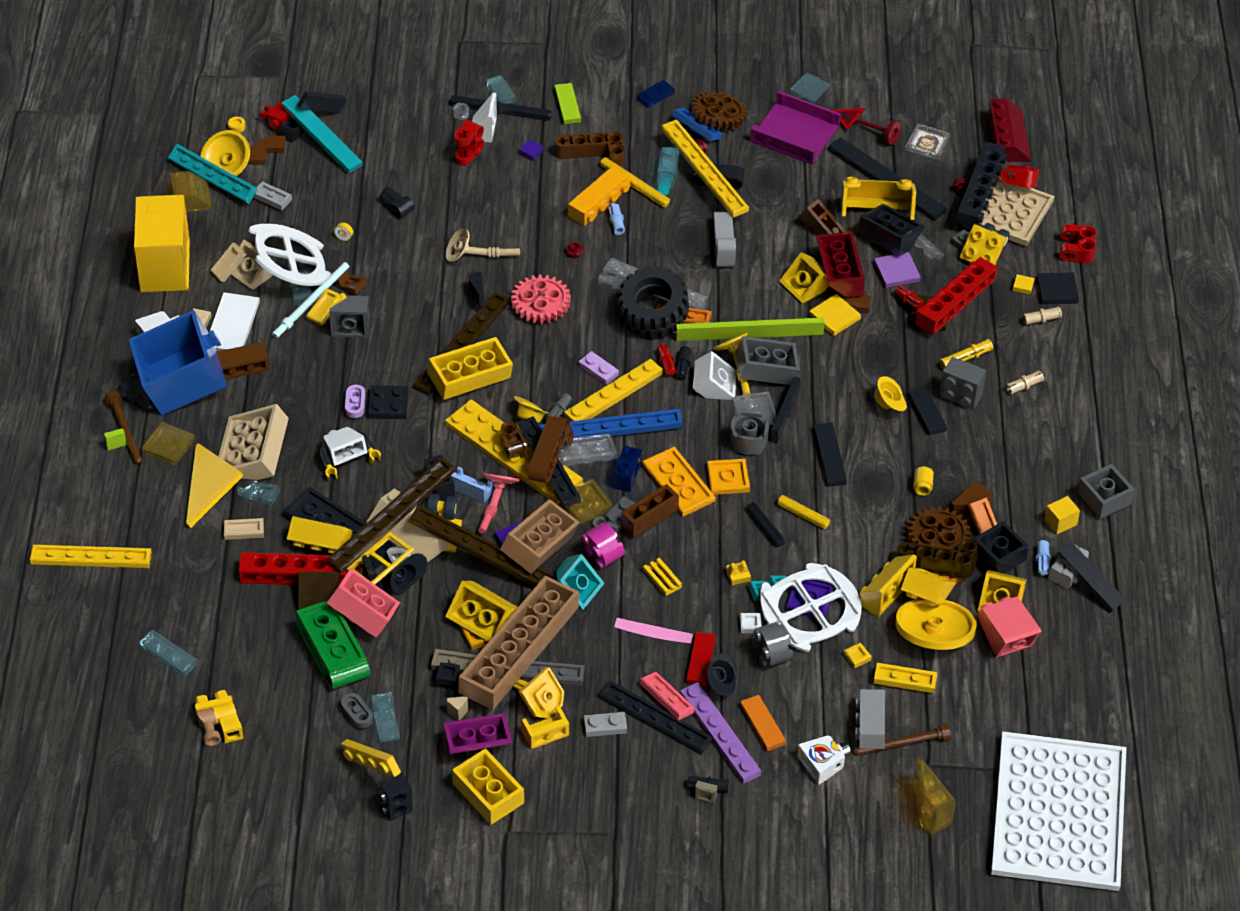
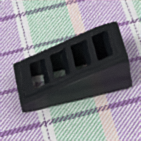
(291, 130)
(477, 287)
(369, 571)

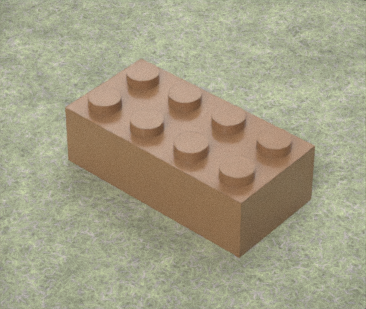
(539, 536)

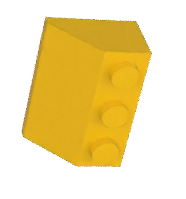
(887, 585)
(479, 610)

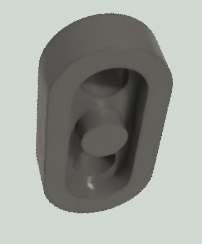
(358, 712)

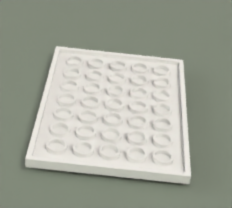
(1059, 811)

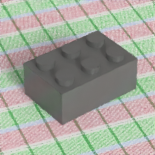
(767, 360)

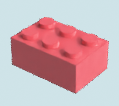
(363, 603)

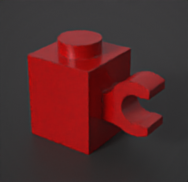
(275, 116)

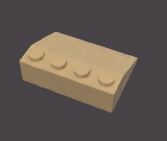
(254, 441)

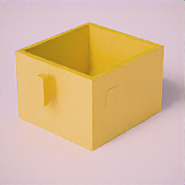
(162, 243)

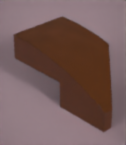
(351, 283)

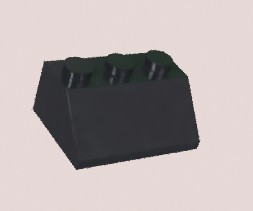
(889, 229)

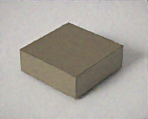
(706, 792)

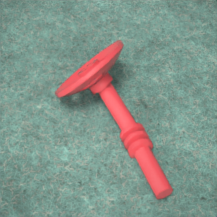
(491, 509)

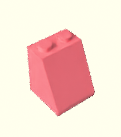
(1008, 626)

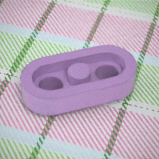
(355, 401)

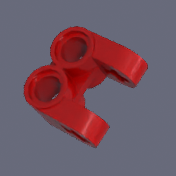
(470, 141)
(1024, 177)
(1085, 244)

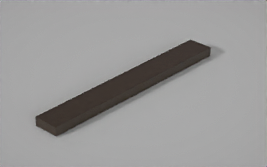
(468, 335)
(391, 515)
(474, 545)

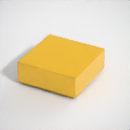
(1023, 284)
(857, 655)

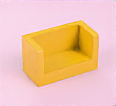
(546, 730)

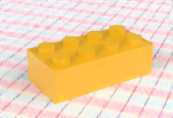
(469, 368)

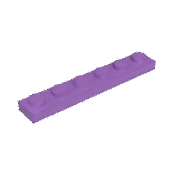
(722, 734)

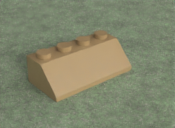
(412, 535)

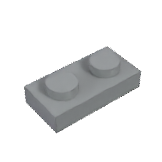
(272, 196)
(605, 724)

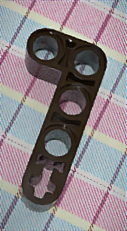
(943, 561)

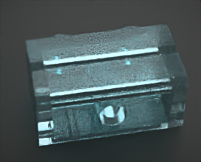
(668, 167)

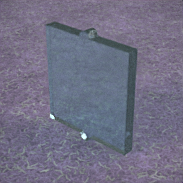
(810, 87)

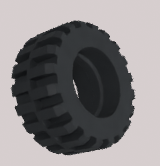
(653, 282)

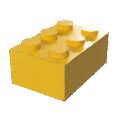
(488, 786)

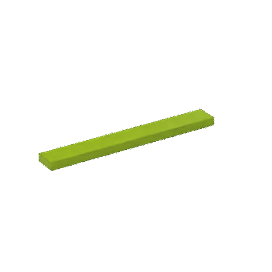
(755, 329)

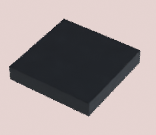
(1057, 288)

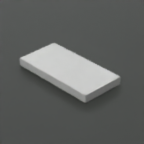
(234, 320)

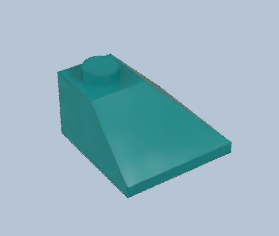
(579, 575)

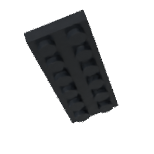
(317, 507)

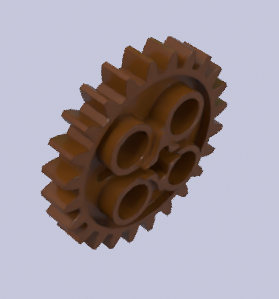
(719, 110)
(938, 528)

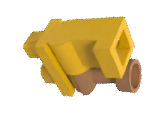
(216, 712)

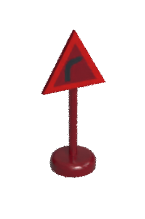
(850, 116)

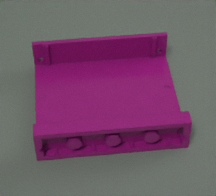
(796, 128)

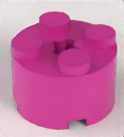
(602, 545)

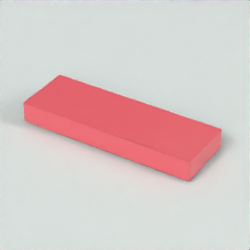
(667, 695)

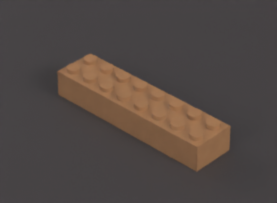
(518, 642)

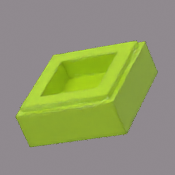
(115, 439)

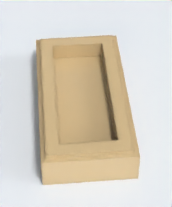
(228, 262)
(243, 529)

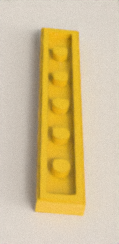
(90, 556)

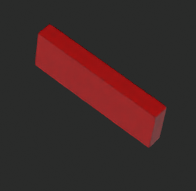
(700, 658)

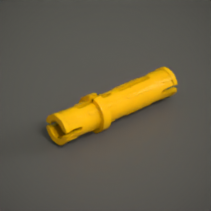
(973, 351)

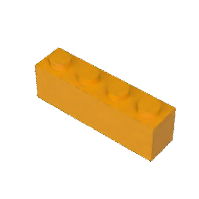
(599, 195)

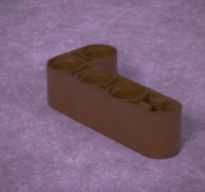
(591, 145)
(554, 436)

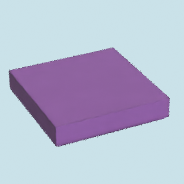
(897, 270)

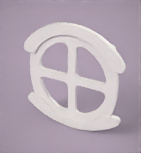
(264, 231)
(844, 589)

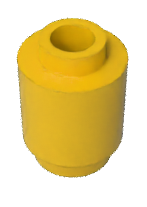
(923, 481)

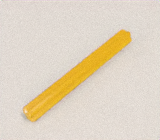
(638, 184)

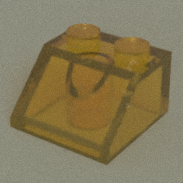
(194, 190)

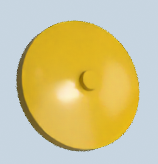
(936, 626)

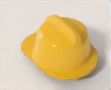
(889, 394)
(527, 409)

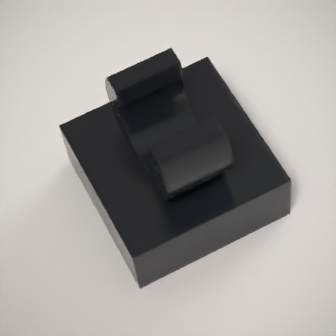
(448, 674)

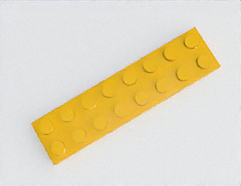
(483, 432)

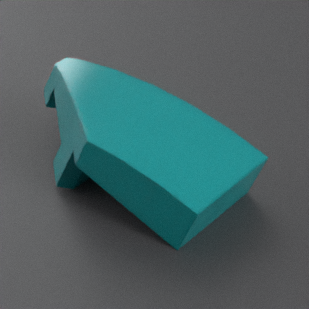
(755, 586)

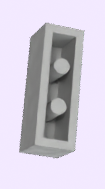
(871, 719)

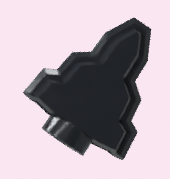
(133, 391)

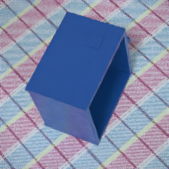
(178, 362)

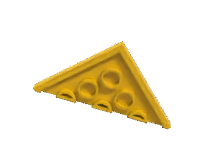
(209, 483)

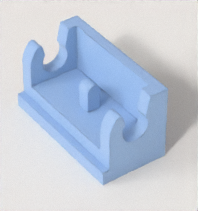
(472, 487)

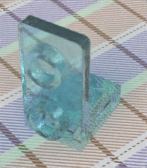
(385, 717)

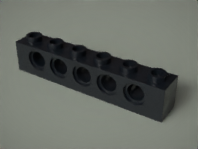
(981, 185)

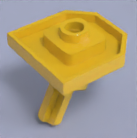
(541, 693)

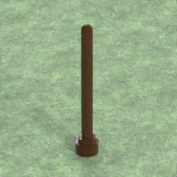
(114, 401)
(941, 732)

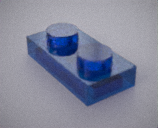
(655, 93)

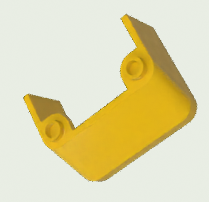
(874, 193)

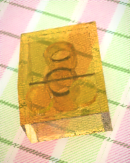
(933, 800)

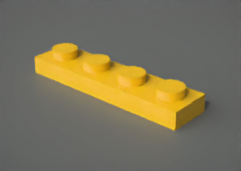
(370, 758)

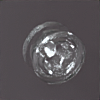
(464, 111)

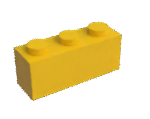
(317, 534)

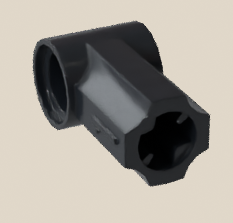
(399, 205)

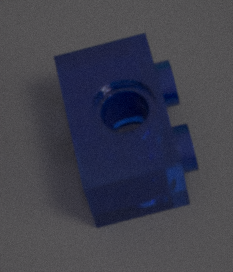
(627, 469)

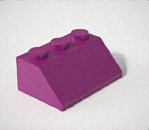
(477, 734)

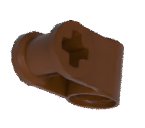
(512, 440)

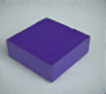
(531, 150)

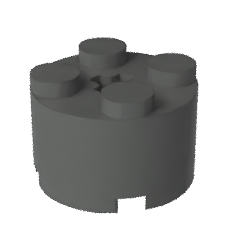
(749, 433)
(772, 644)

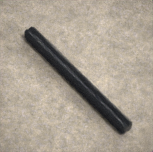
(504, 107)

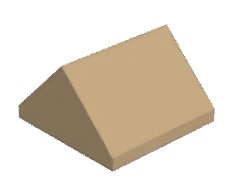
(249, 270)

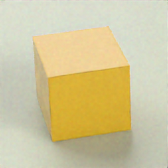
(1062, 515)

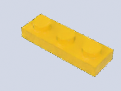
(905, 677)

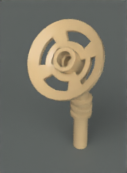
(461, 247)

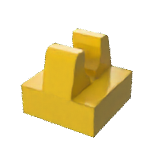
(738, 573)

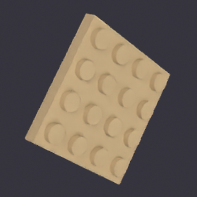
(1017, 210)

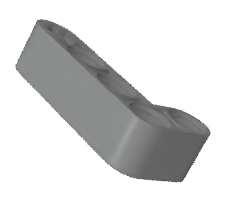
(724, 239)

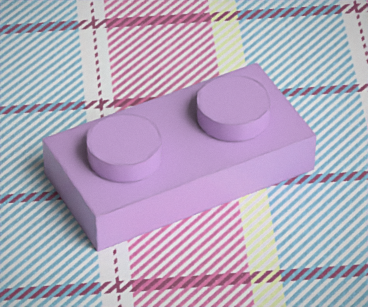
(598, 368)

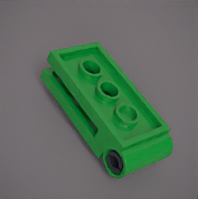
(332, 645)

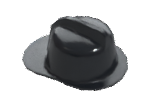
(407, 573)
(722, 674)

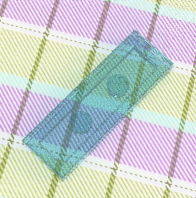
(168, 652)

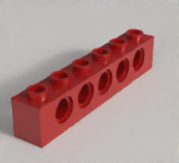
(956, 295)
(282, 568)

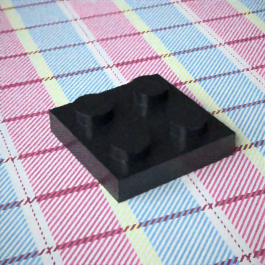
(388, 402)

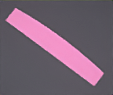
(653, 631)

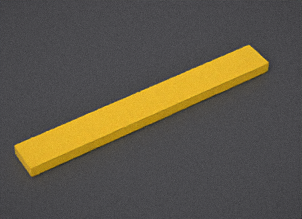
(705, 168)

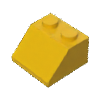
(805, 278)
(926, 585)
(1000, 586)

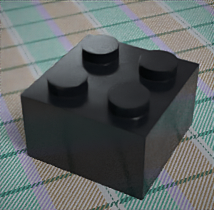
(1001, 548)

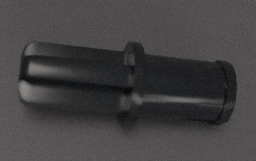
(683, 362)
(722, 784)

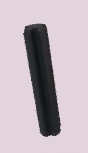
(767, 526)

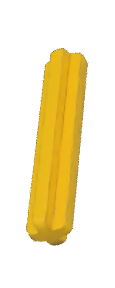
(803, 512)

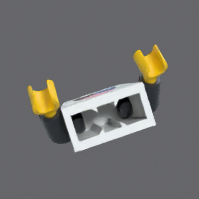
(344, 446)

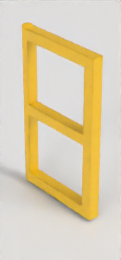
(371, 552)

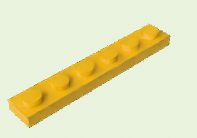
(614, 392)

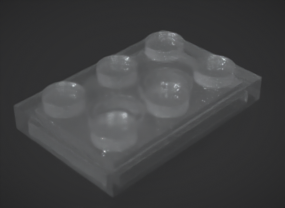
(588, 450)

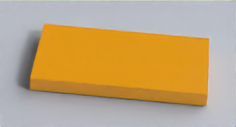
(672, 469)

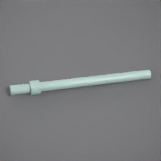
(289, 321)

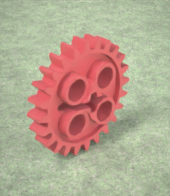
(540, 299)

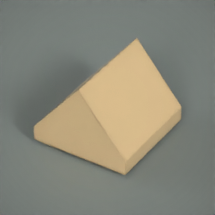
(457, 707)

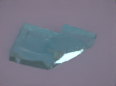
(260, 492)

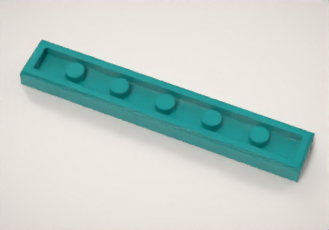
(322, 135)
(212, 173)

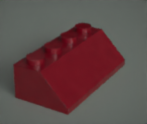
(1009, 129)
(842, 263)

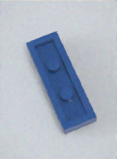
(687, 118)

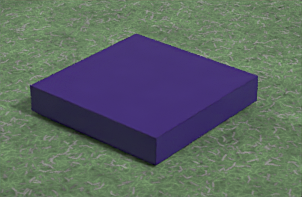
(815, 591)

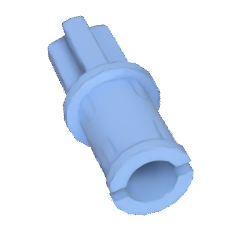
(616, 219)
(1043, 557)

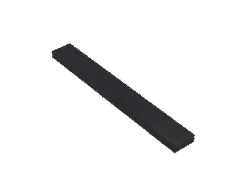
(880, 173)

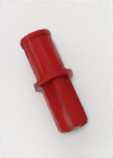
(908, 297)
(666, 359)

